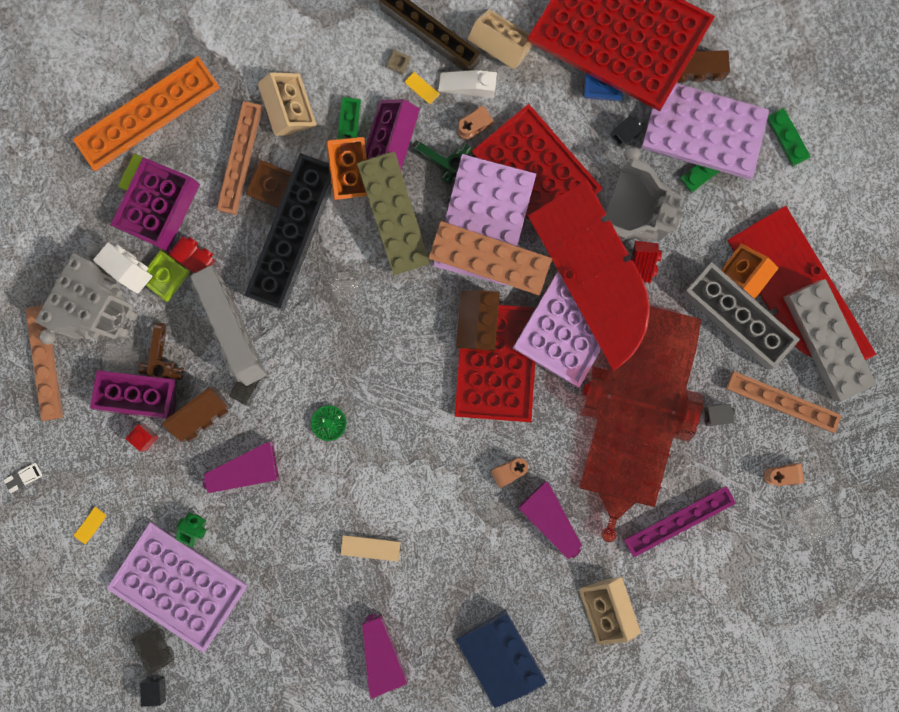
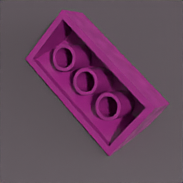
(392, 129)
(133, 395)

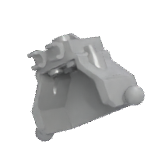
(641, 203)
(84, 302)

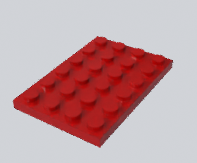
(532, 146)
(501, 381)

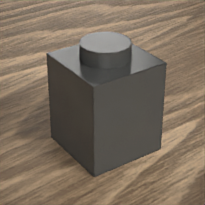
(719, 415)

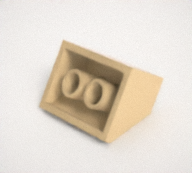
(500, 39)
(286, 103)
(610, 611)

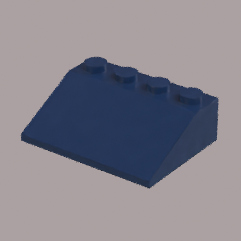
(501, 660)

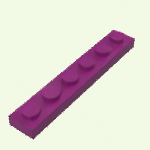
(679, 521)

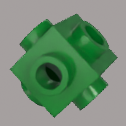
(190, 529)

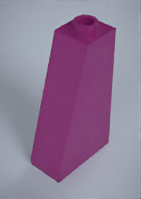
(248, 469)
(548, 516)
(382, 660)

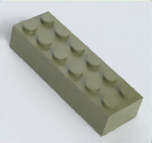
(393, 212)

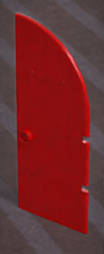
(798, 266)
(594, 270)

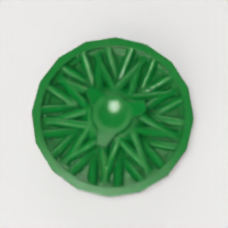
(328, 423)

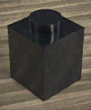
(626, 131)
(152, 691)

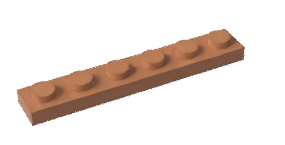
(239, 158)
(44, 369)
(783, 402)

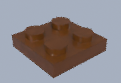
(269, 184)

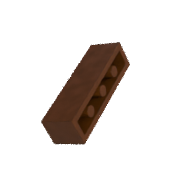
(707, 65)

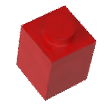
(142, 437)

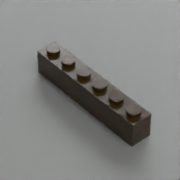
(432, 33)

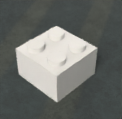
(123, 267)

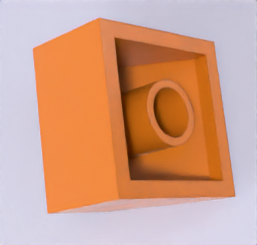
(749, 270)

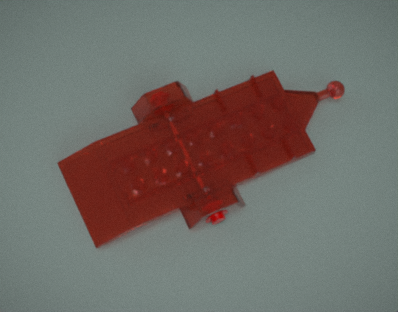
(637, 415)

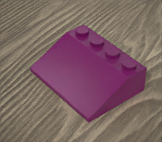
(155, 204)

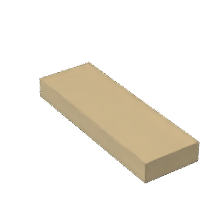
(370, 548)

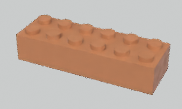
(490, 258)

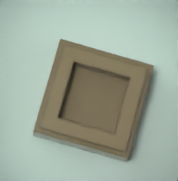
(398, 62)

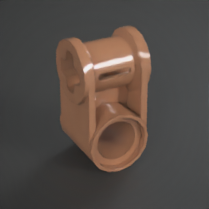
(477, 121)
(506, 474)
(787, 475)

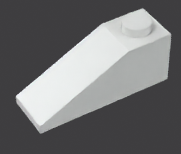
(468, 83)

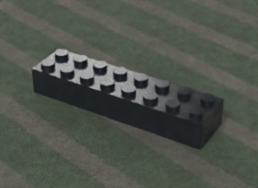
(291, 233)

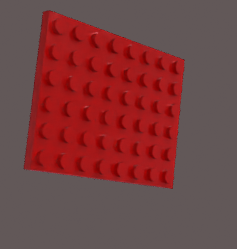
(625, 42)

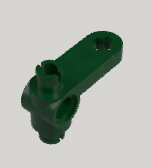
(440, 161)

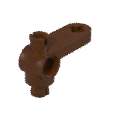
(170, 370)

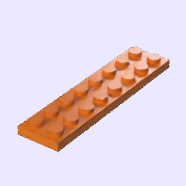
(146, 113)

